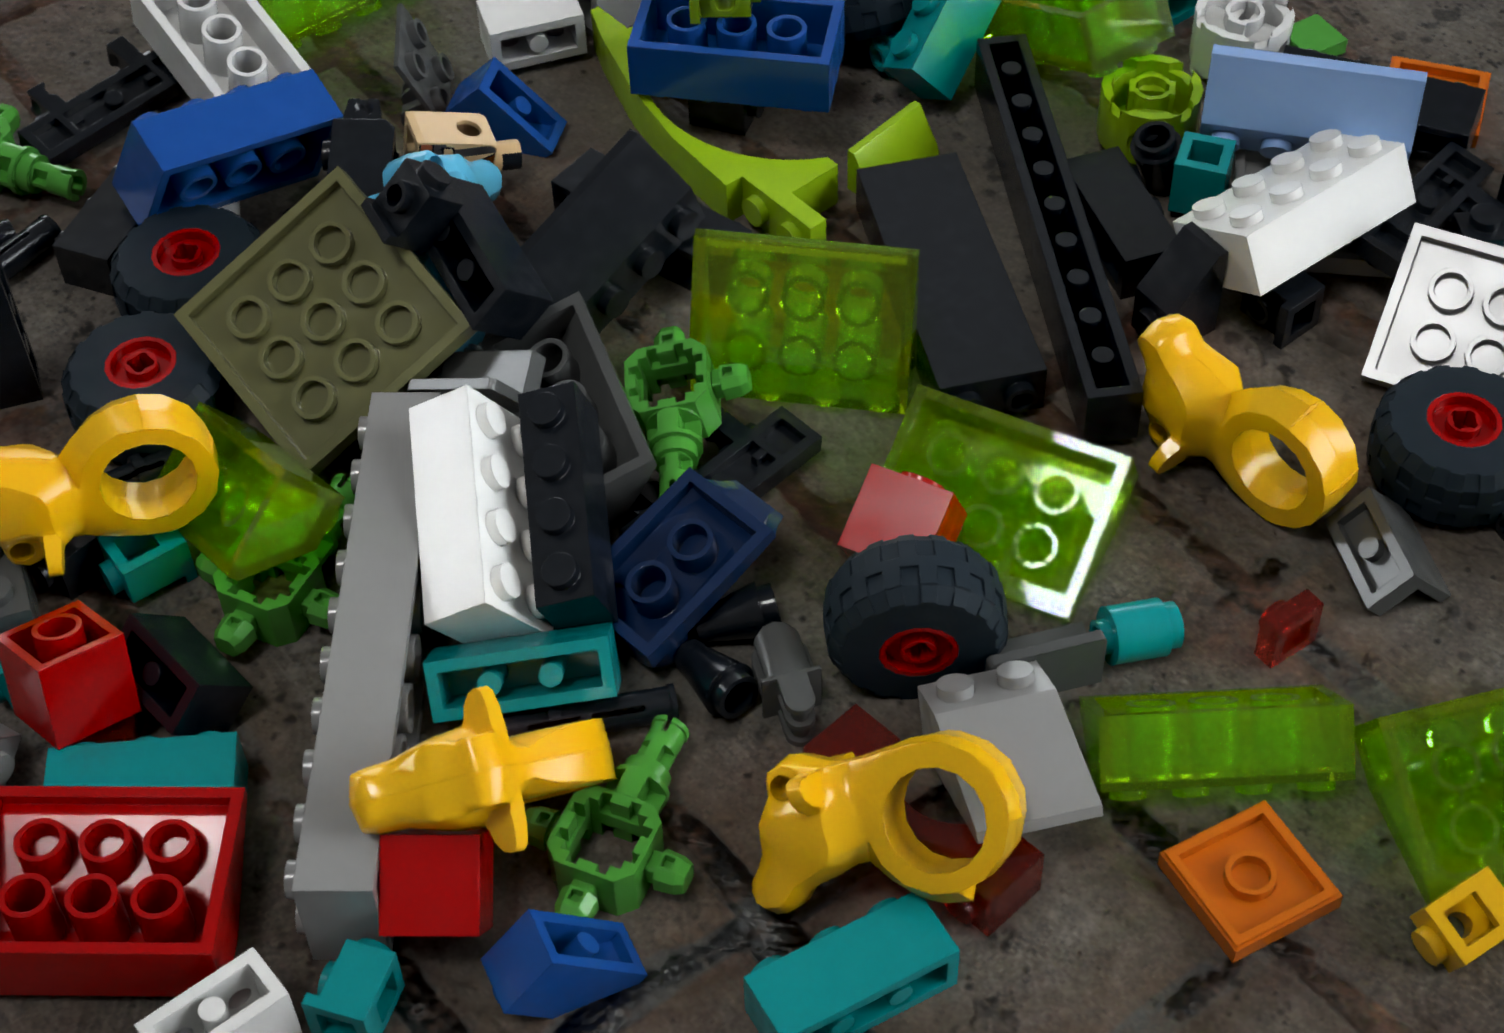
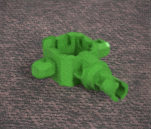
(29, 171)
(673, 427)
(286, 617)
(632, 809)

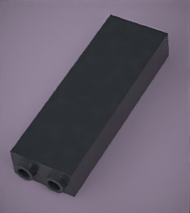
(968, 315)

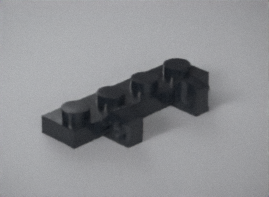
(76, 126)
(1443, 187)
(751, 454)

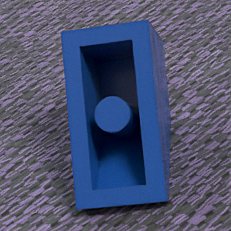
(510, 108)
(560, 963)

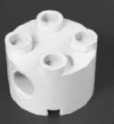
(1238, 23)

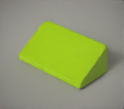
(897, 140)

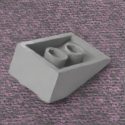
(1026, 721)

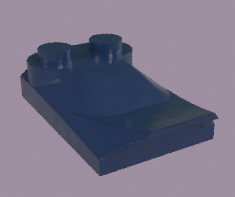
(684, 560)

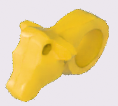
(1204, 412)
(69, 495)
(480, 775)
(851, 811)

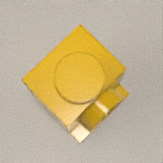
(1480, 908)

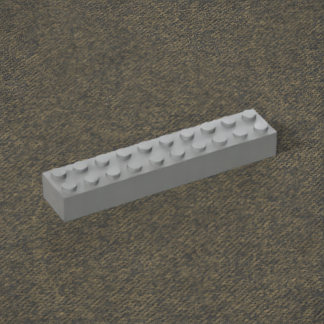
(370, 688)

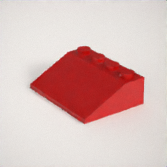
(118, 888)

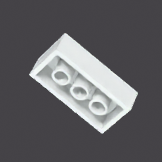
(216, 43)
(1304, 207)
(472, 518)

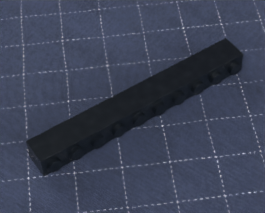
(1058, 243)

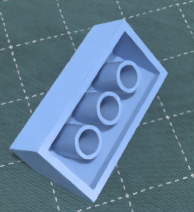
(1282, 99)

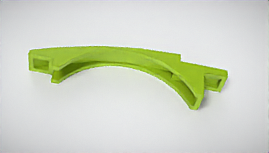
(771, 193)

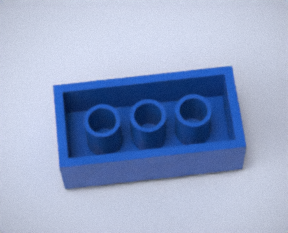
(774, 59)
(226, 146)

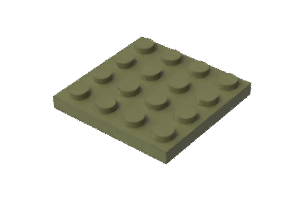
(323, 321)

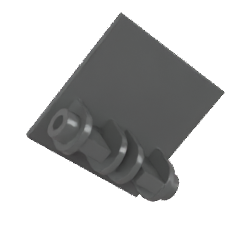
(423, 70)

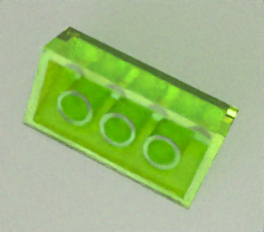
(264, 501)
(1218, 740)

